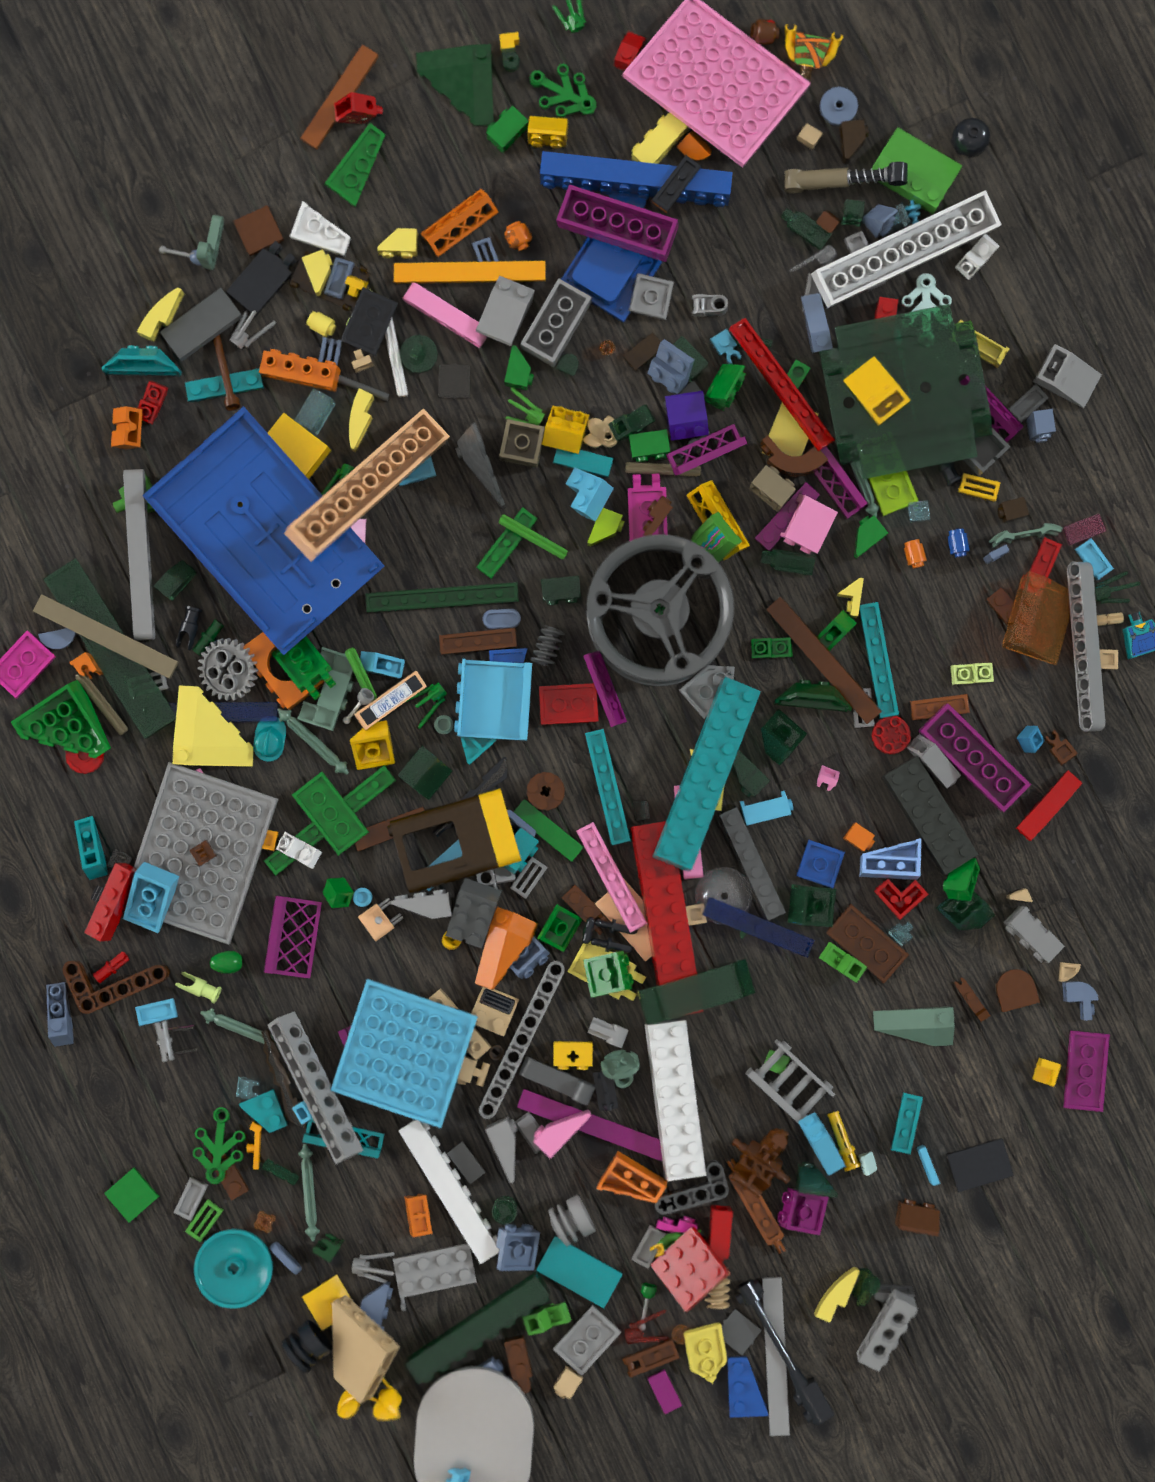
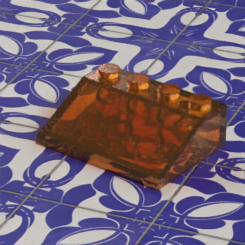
(1038, 618)

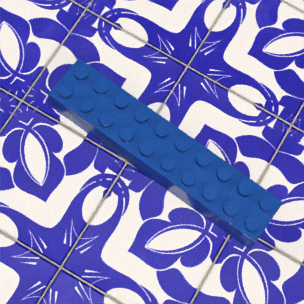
(630, 177)

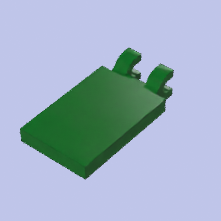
(305, 667)

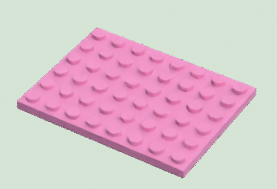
(716, 80)

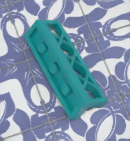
(367, 1150)

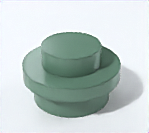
(443, 724)

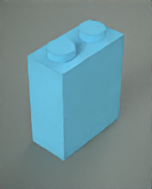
(821, 1143)

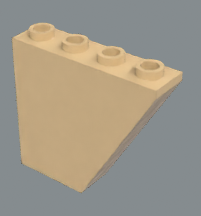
(359, 1350)

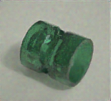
(504, 1209)

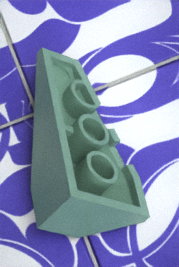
(924, 1025)

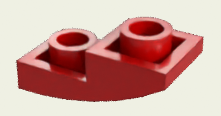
(152, 401)

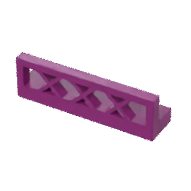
(1000, 414)
(712, 454)
(844, 481)

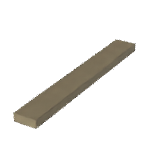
(105, 636)

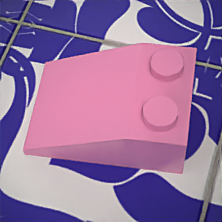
(558, 1132)

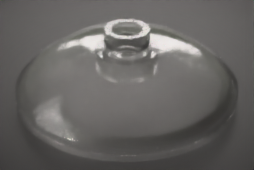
(724, 880)

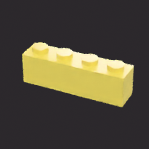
(660, 140)

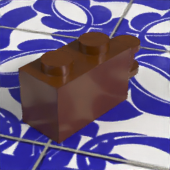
(519, 1361)

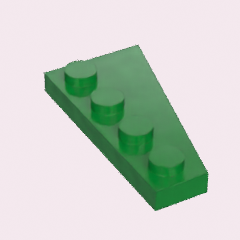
(354, 169)

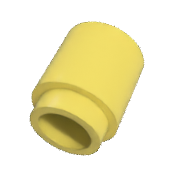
(321, 324)

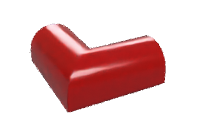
(900, 902)

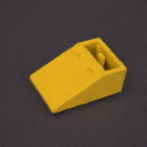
(876, 391)

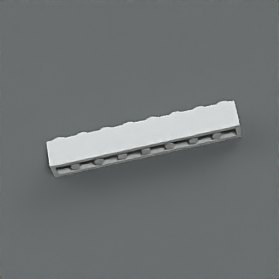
(450, 1190)

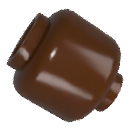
(764, 31)

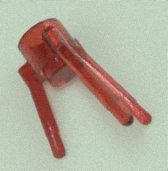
(635, 1334)

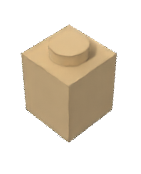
(567, 1382)

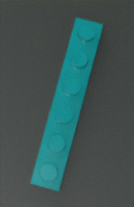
(878, 659)
(607, 787)

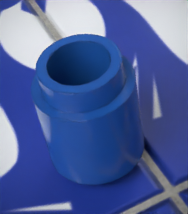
(958, 543)

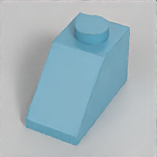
(382, 664)

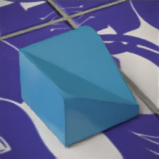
(1030, 739)

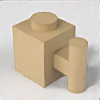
(469, 1070)

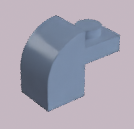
(1081, 992)

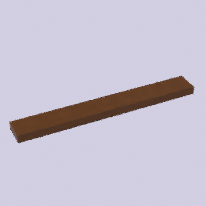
(824, 660)

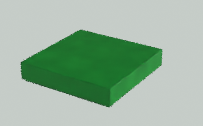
(131, 1194)

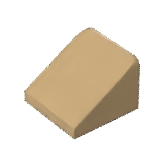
(809, 136)
(1020, 895)

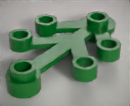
(565, 94)
(218, 1149)

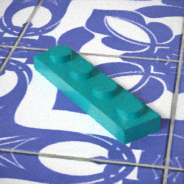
(214, 386)

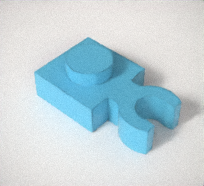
(724, 345)

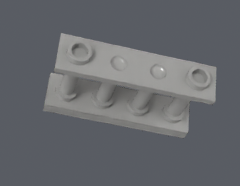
(772, 1088)

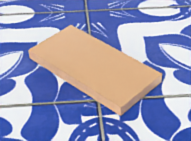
(640, 940)

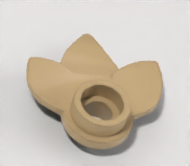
(598, 432)

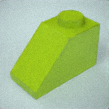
(605, 526)

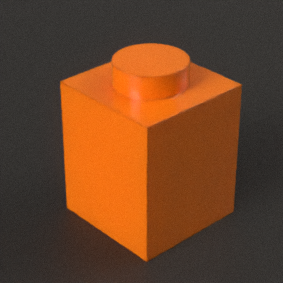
(859, 837)

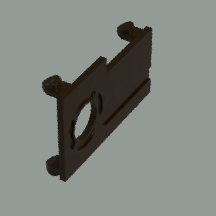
(302, 281)

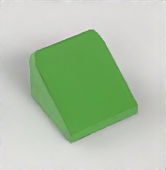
(780, 1065)

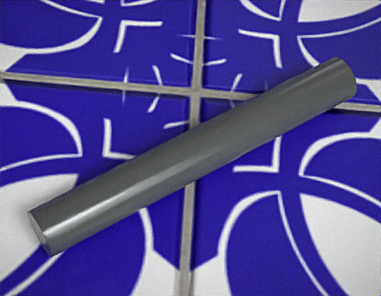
(356, 385)

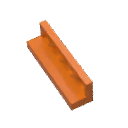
(455, 217)

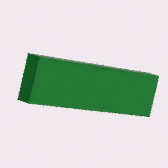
(505, 545)
(548, 830)

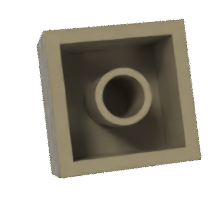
(522, 443)
(772, 488)

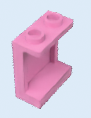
(809, 525)

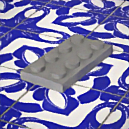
(434, 1270)

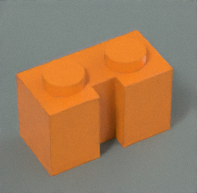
(128, 427)

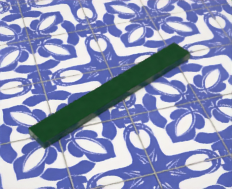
(442, 597)

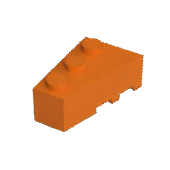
(631, 1179)

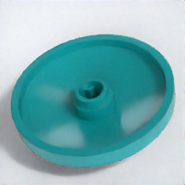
(233, 1268)

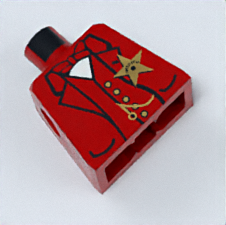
(356, 108)

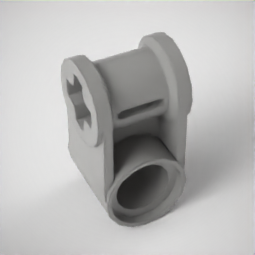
(707, 305)

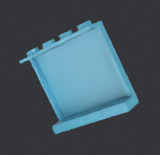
(493, 700)

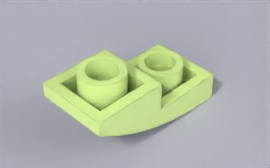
(972, 673)

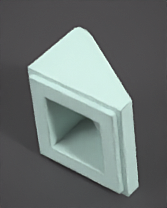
(867, 1163)

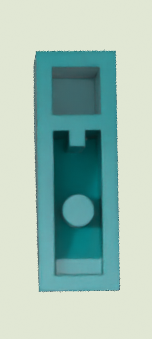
(90, 848)

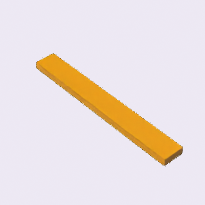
(469, 272)

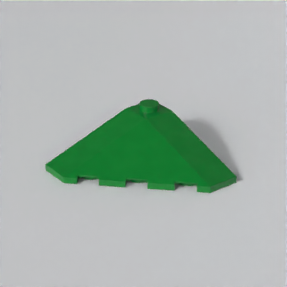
(65, 720)

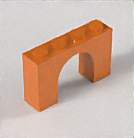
(287, 691)

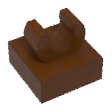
(203, 853)

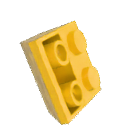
(547, 132)
(565, 429)

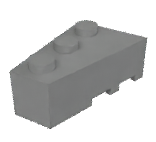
(1033, 934)

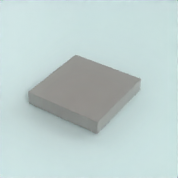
(651, 296)

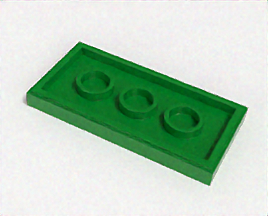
(330, 813)

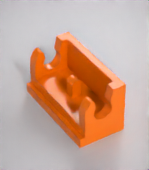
(87, 664)
(418, 1215)

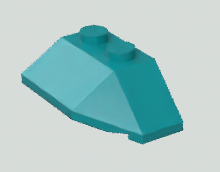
(140, 362)

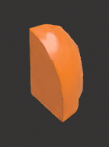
(694, 146)

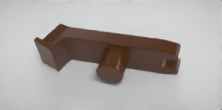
(972, 1000)

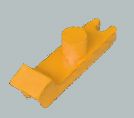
(255, 1148)

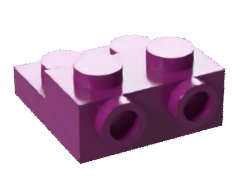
(802, 1212)

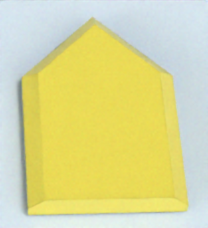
(706, 1350)

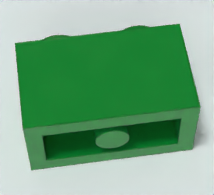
(507, 128)
(649, 445)

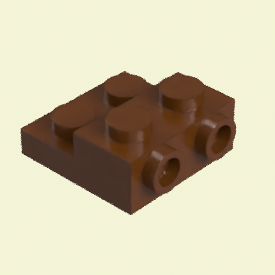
(658, 512)

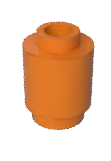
(915, 553)

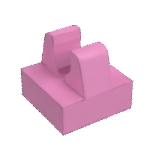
(828, 776)

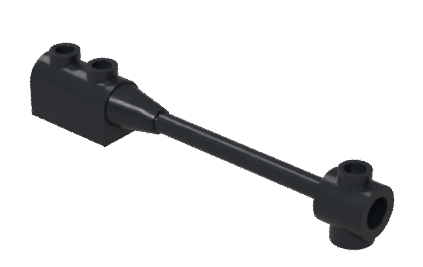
(807, 1391)

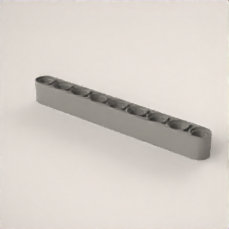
(139, 555)
(1086, 646)
(521, 1048)

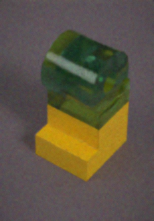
(510, 58)

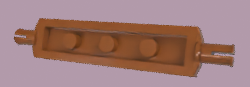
(760, 1214)

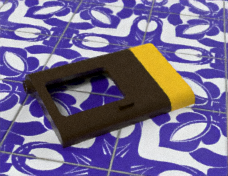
(482, 833)

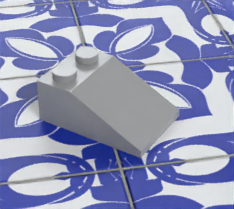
(505, 310)
(503, 1138)

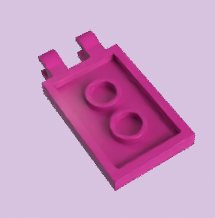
(639, 500)

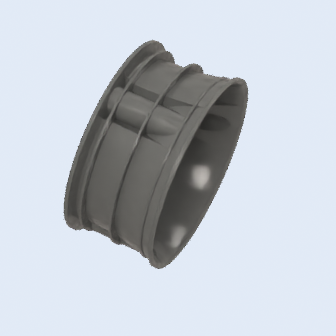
(645, 603)

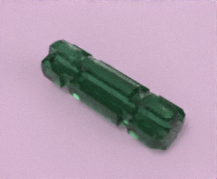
(280, 1172)

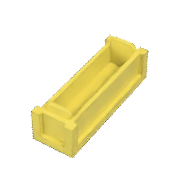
(990, 350)

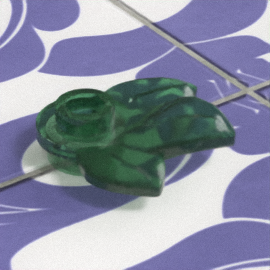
(866, 1286)

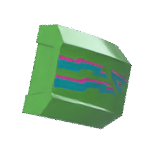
(716, 537)

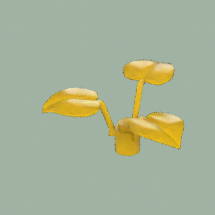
(384, 1409)

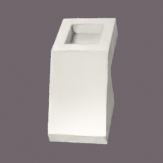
(977, 256)
(298, 850)

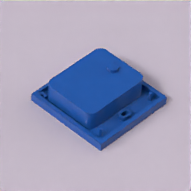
(608, 275)

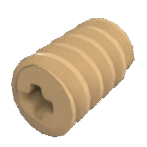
(719, 1295)

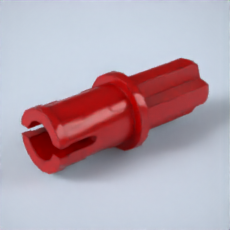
(111, 967)

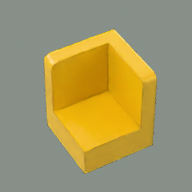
(1046, 1072)

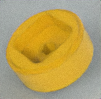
(450, 943)

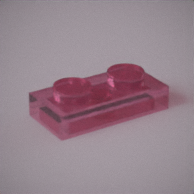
(1084, 529)

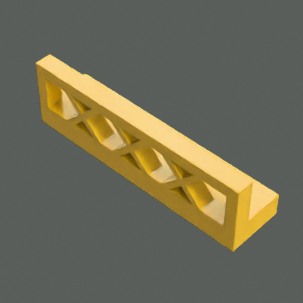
(714, 502)

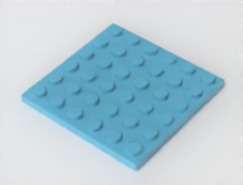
(404, 1053)

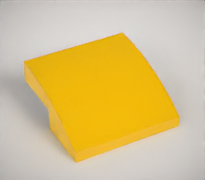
(321, 1299)

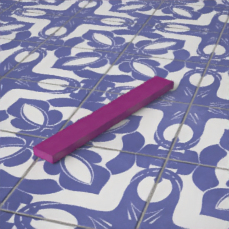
(594, 1125)

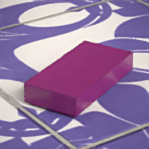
(664, 1391)

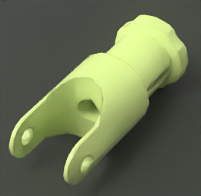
(201, 988)

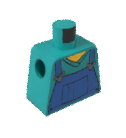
(1139, 637)

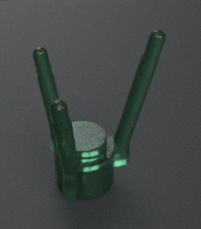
(1103, 592)

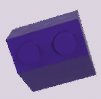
(686, 415)

